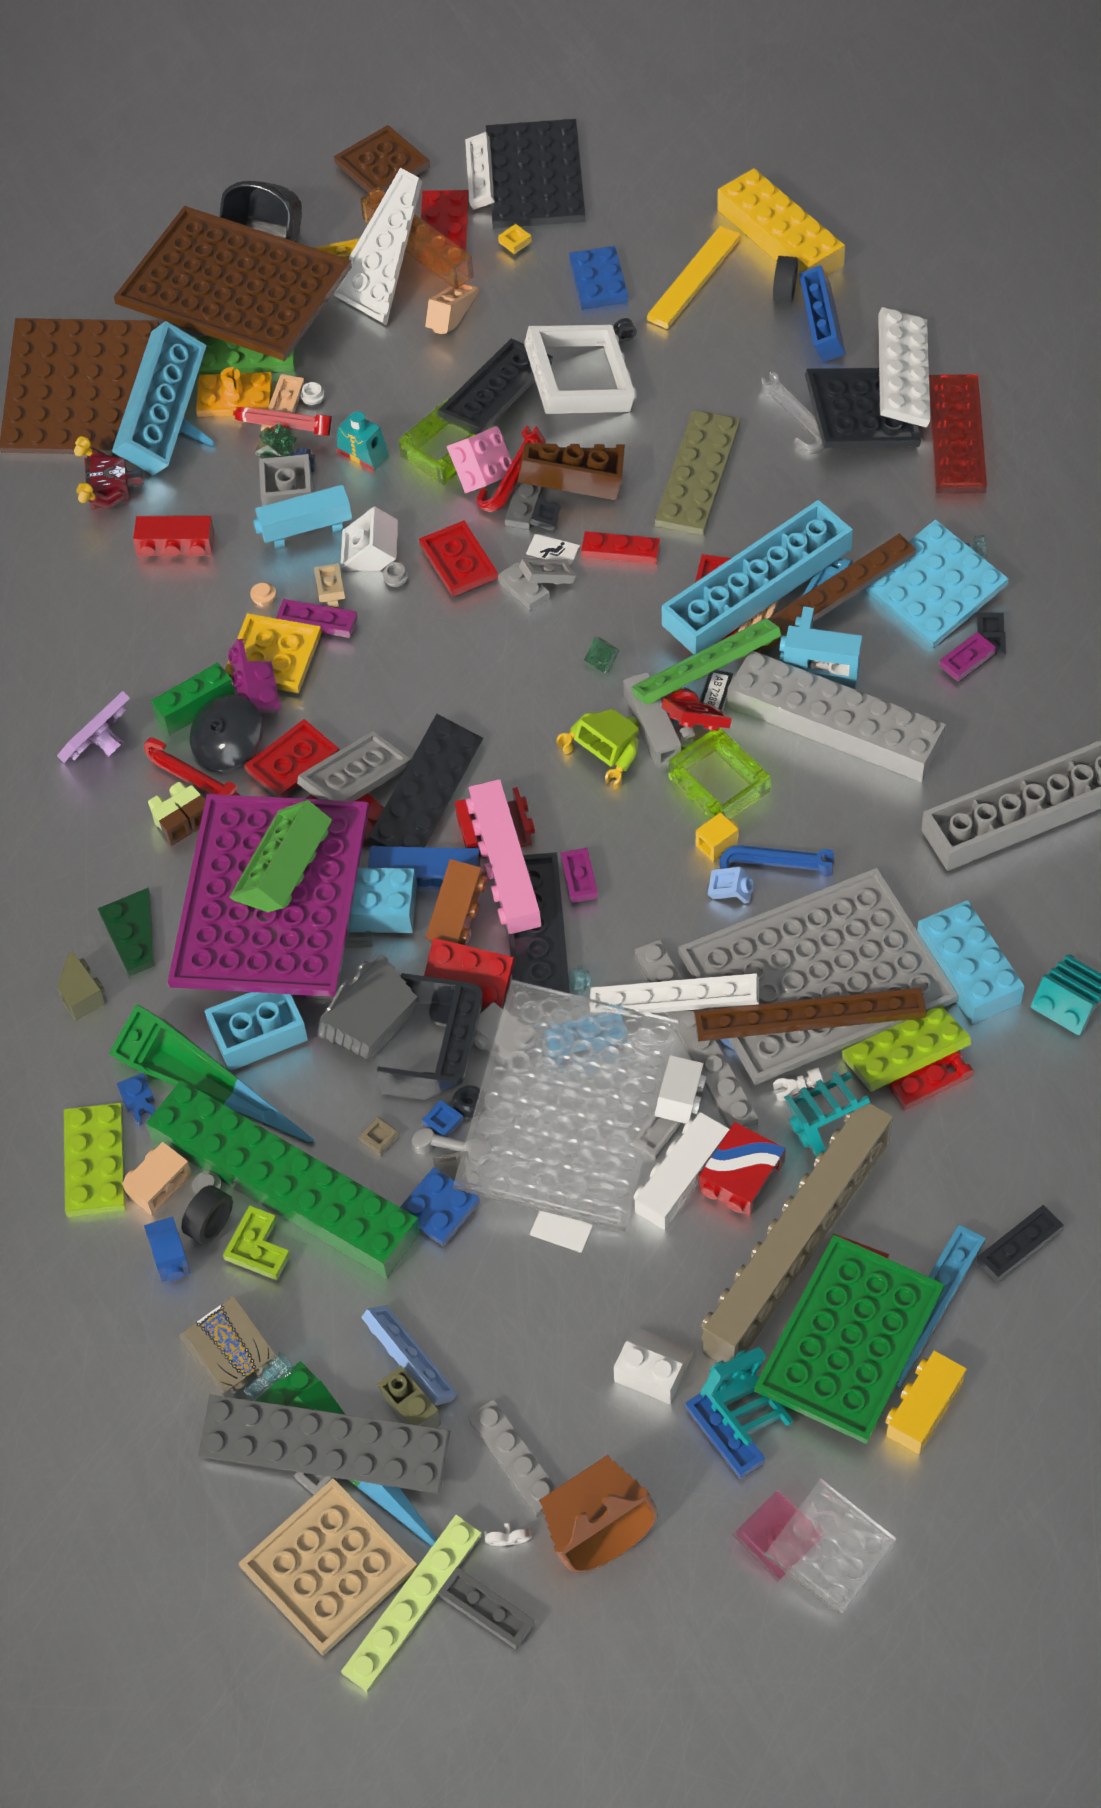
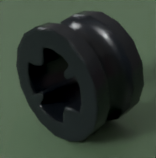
(625, 329)

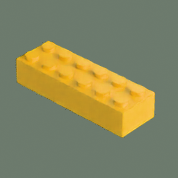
(779, 223)

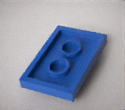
(598, 277)

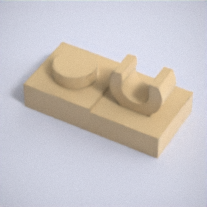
(329, 584)

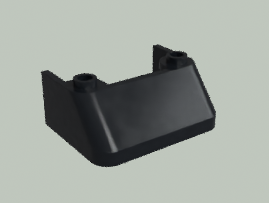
(458, 1009)

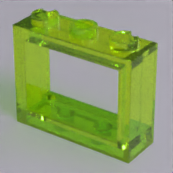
(420, 434)
(735, 757)

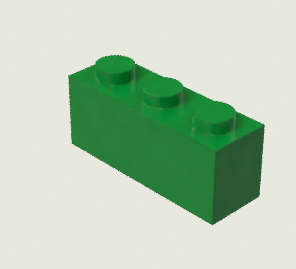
(182, 703)

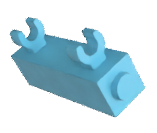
(302, 515)

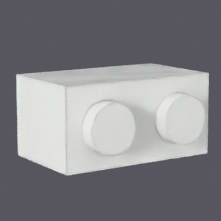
(679, 1089)

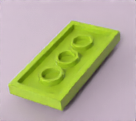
(905, 1048)
(94, 1159)

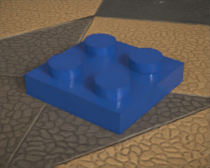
(439, 1206)

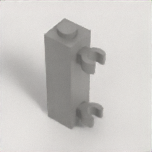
(655, 725)

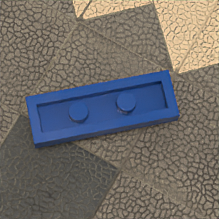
(739, 1457)

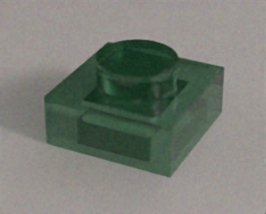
(601, 655)

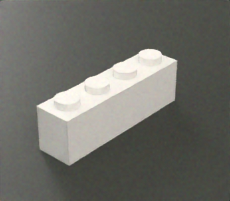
(680, 1171)

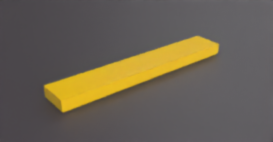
(693, 277)

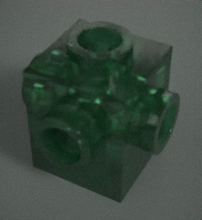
(275, 442)

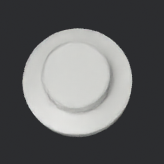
(312, 393)

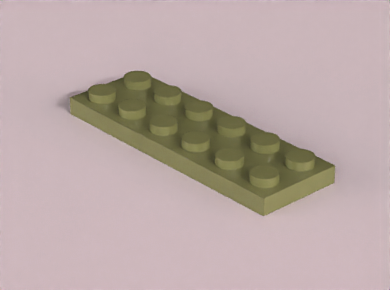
(697, 472)

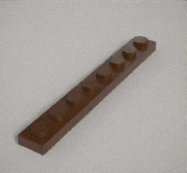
(844, 585)
(809, 1014)

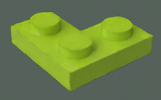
(249, 1245)

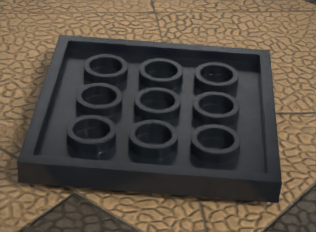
(849, 410)

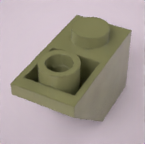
(78, 989)
(408, 1400)

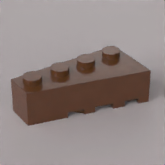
(573, 468)

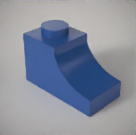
(167, 1249)

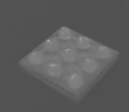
(830, 1547)

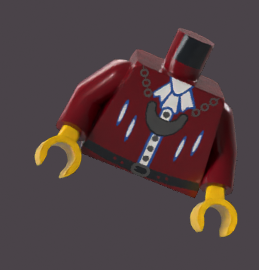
(105, 477)

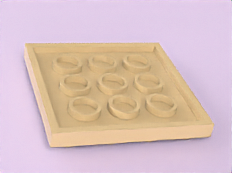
(328, 1566)

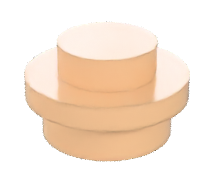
(263, 594)

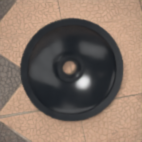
(234, 740)

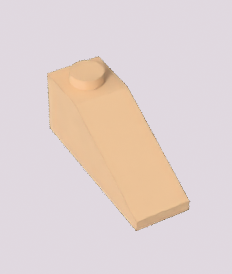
(449, 307)

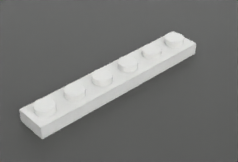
(682, 994)

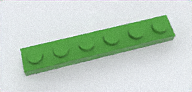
(706, 661)

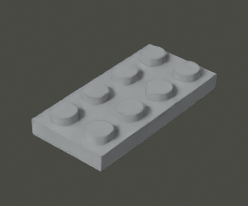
(354, 769)

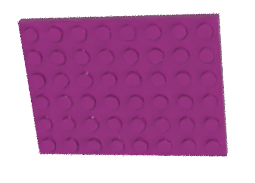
(256, 950)

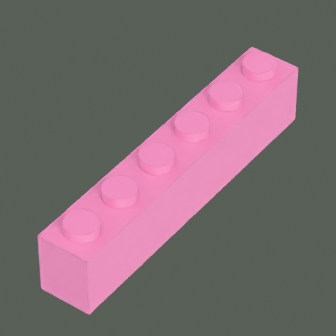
(504, 857)

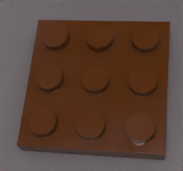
(378, 159)

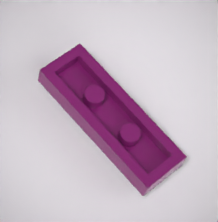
(330, 619)

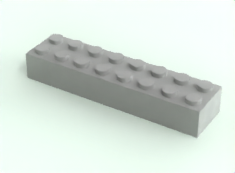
(836, 715)
(1015, 807)

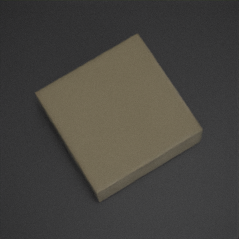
(379, 1136)

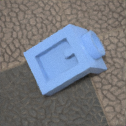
(731, 883)

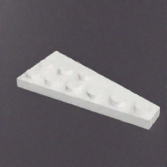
(381, 250)

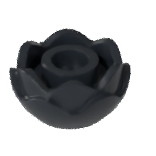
(460, 1098)

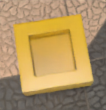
(514, 239)

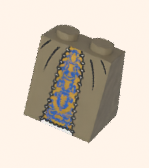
(227, 1346)

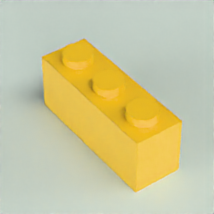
(925, 1401)

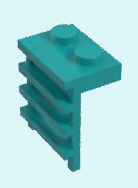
(1069, 994)
(808, 1116)
(734, 1381)

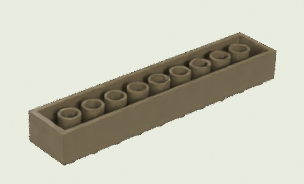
(796, 1234)

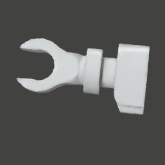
(793, 1086)

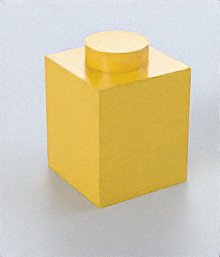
(717, 836)

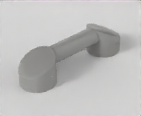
(425, 1140)

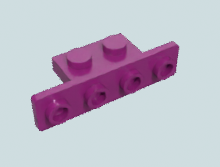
(254, 679)

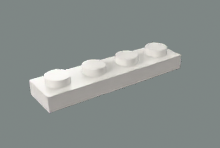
(479, 171)

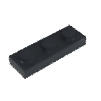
(1020, 1243)

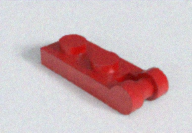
(931, 1080)

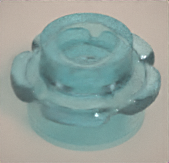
(579, 979)

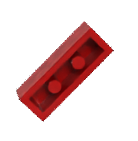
(173, 535)

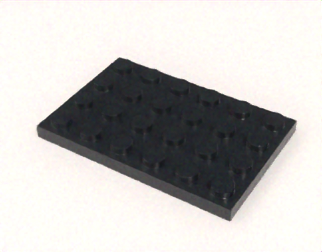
(536, 173)

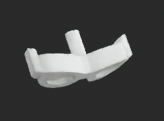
(508, 1538)

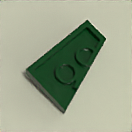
(131, 930)

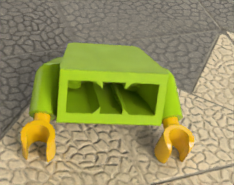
(607, 737)

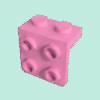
(480, 459)

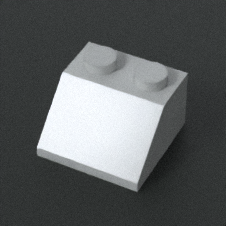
(369, 542)
(652, 1365)

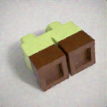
(178, 813)

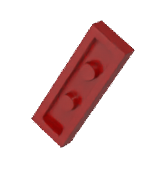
(620, 547)

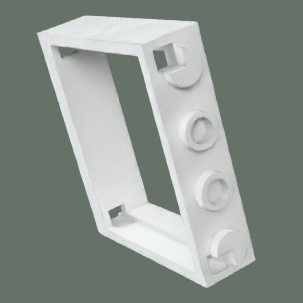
(579, 400)

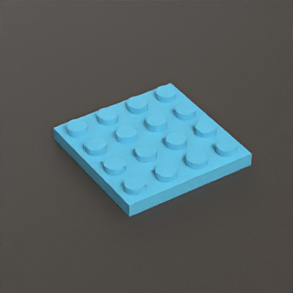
(938, 585)

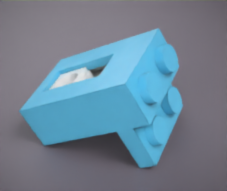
(822, 652)

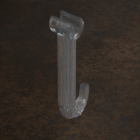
(789, 403)

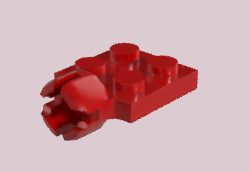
(686, 708)

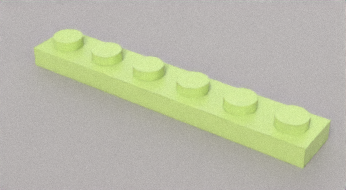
(410, 1603)

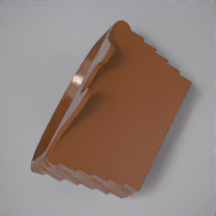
(597, 1516)

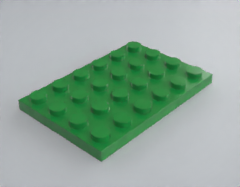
(849, 1339)

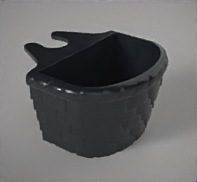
(263, 207)

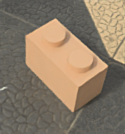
(156, 1178)

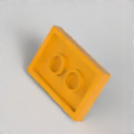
(231, 389)

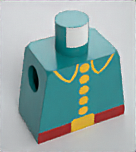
(362, 441)

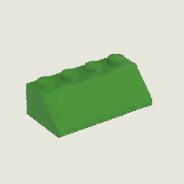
(282, 857)

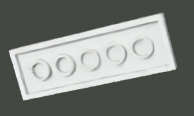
(904, 367)

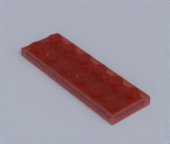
(957, 434)

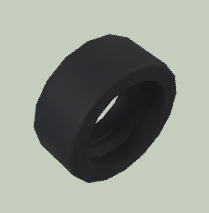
(785, 279)
(207, 1214)

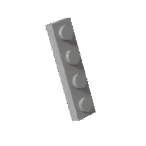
(512, 1454)

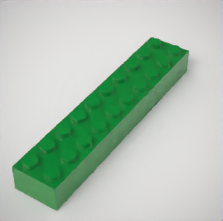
(284, 1179)

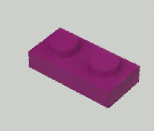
(967, 656)
(579, 875)

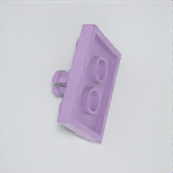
(98, 731)

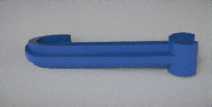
(820, 861)

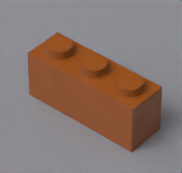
(457, 903)

